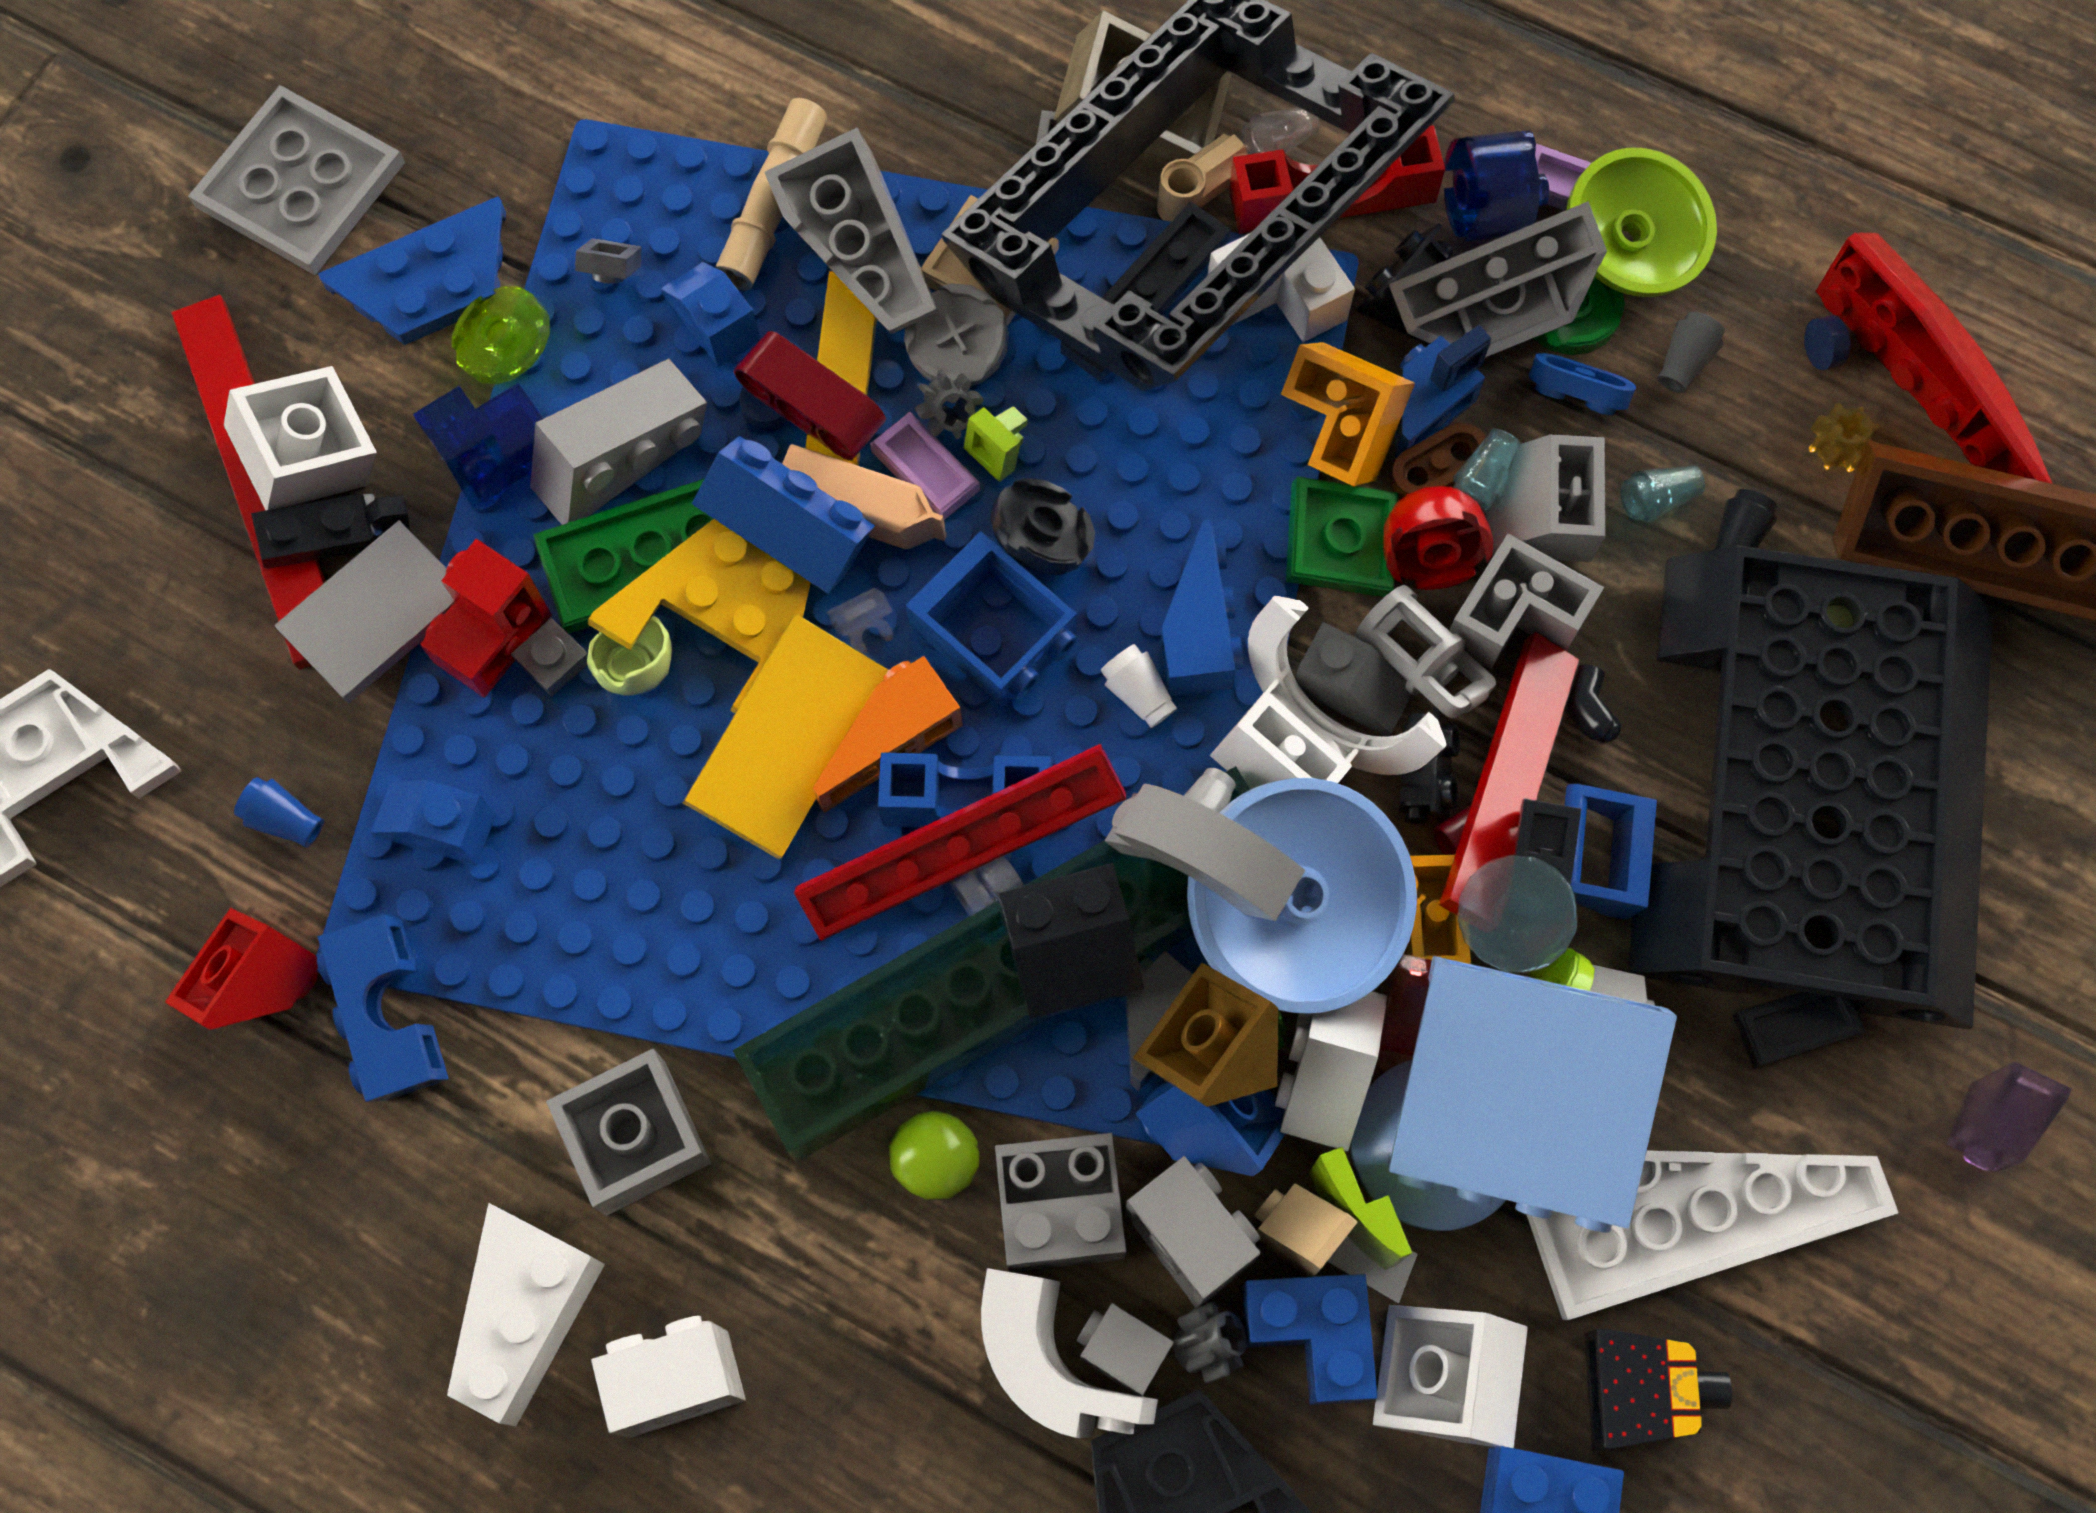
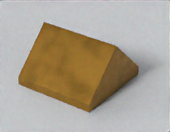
(1215, 1040)

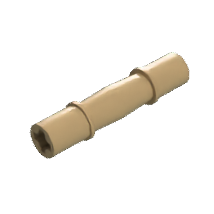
(754, 230)

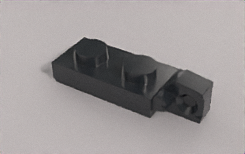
(325, 528)

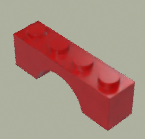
(1267, 178)

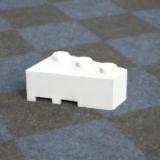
(516, 1314)

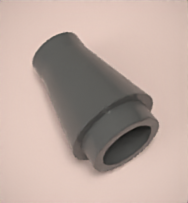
(1690, 350)

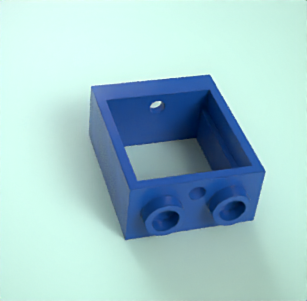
(956, 581)

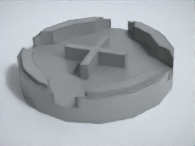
(962, 337)

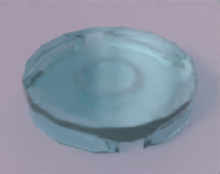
(1517, 913)

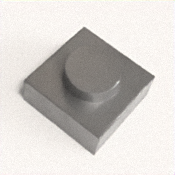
(608, 260)
(551, 657)

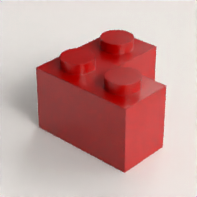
(489, 620)

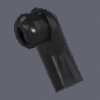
(1588, 709)

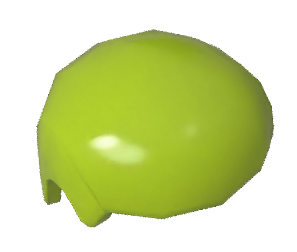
(934, 1155)

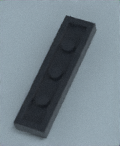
(1164, 269)

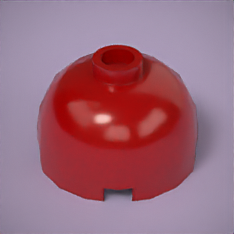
(1436, 538)

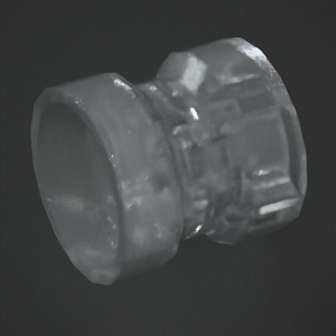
(994, 878)

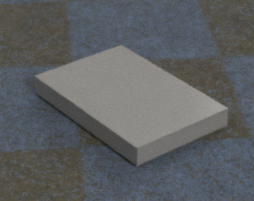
(369, 612)

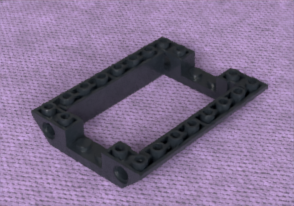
(1009, 227)

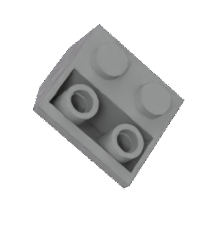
(1554, 497)
(1060, 1202)

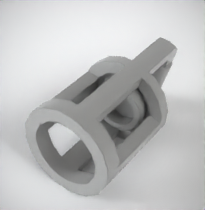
(1437, 664)

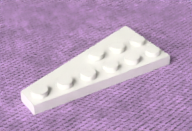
(1706, 1216)

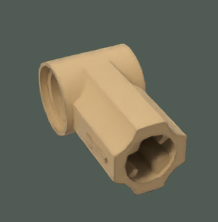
(1199, 177)

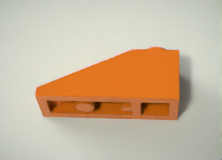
(901, 716)

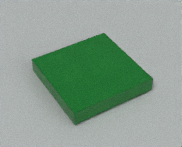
(1338, 536)

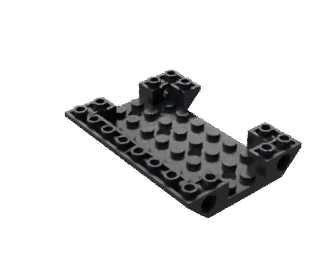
(1897, 781)

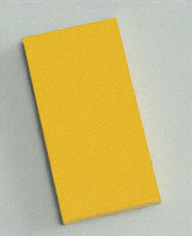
(784, 736)

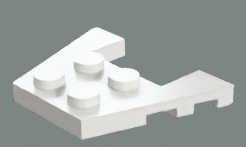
(52, 737)

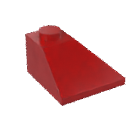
(243, 974)

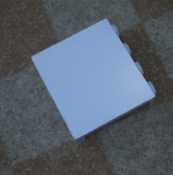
(1531, 1094)

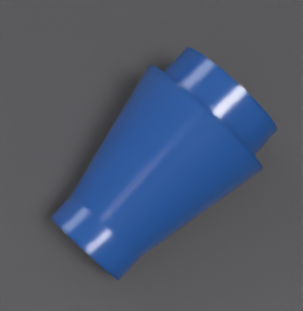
(276, 812)

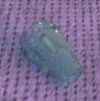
(1488, 469)
(1660, 491)

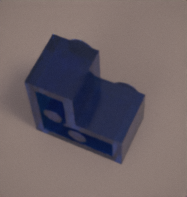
(484, 445)

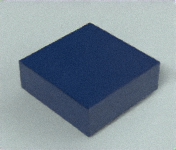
(1460, 358)

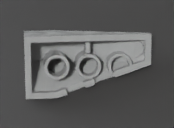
(850, 221)

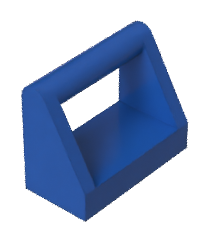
(1630, 850)

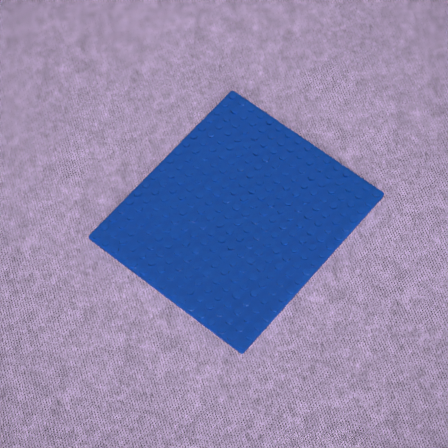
(661, 926)

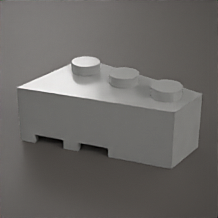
(613, 440)

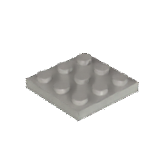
(297, 179)

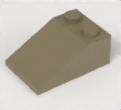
(1103, 48)

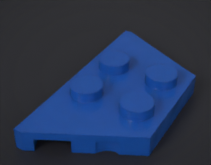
(426, 275)

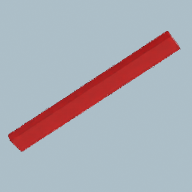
(217, 368)

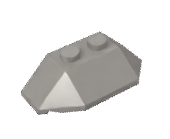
(1508, 285)

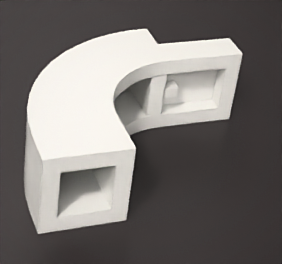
(1025, 1359)

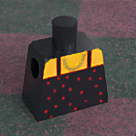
(1647, 1389)

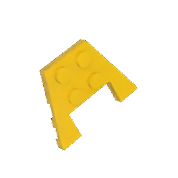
(718, 586)

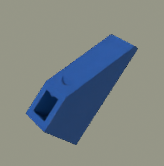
(1196, 632)

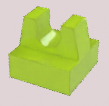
(995, 440)

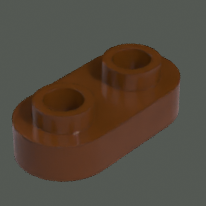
(1433, 458)

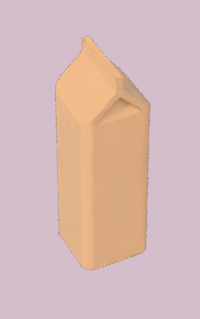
(892, 505)

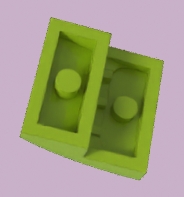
(1378, 1227)

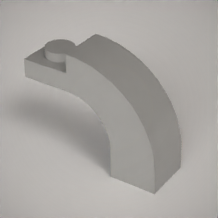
(1207, 848)

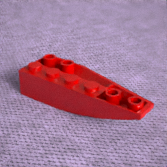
(1929, 354)

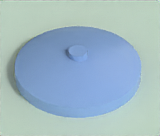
(1344, 916)

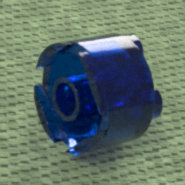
(1493, 184)

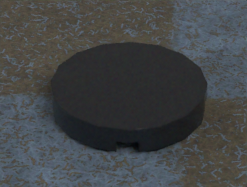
(1042, 526)

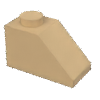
(1302, 1228)

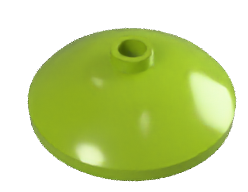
(1662, 211)

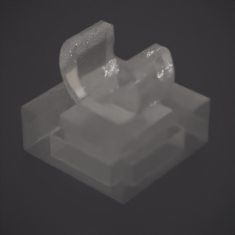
(859, 614)

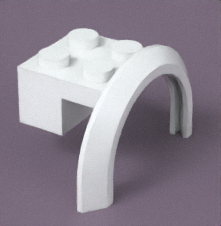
(1292, 738)

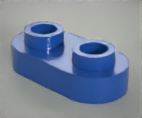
(1599, 388)

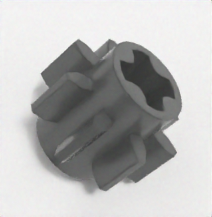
(948, 390)
(1210, 1342)

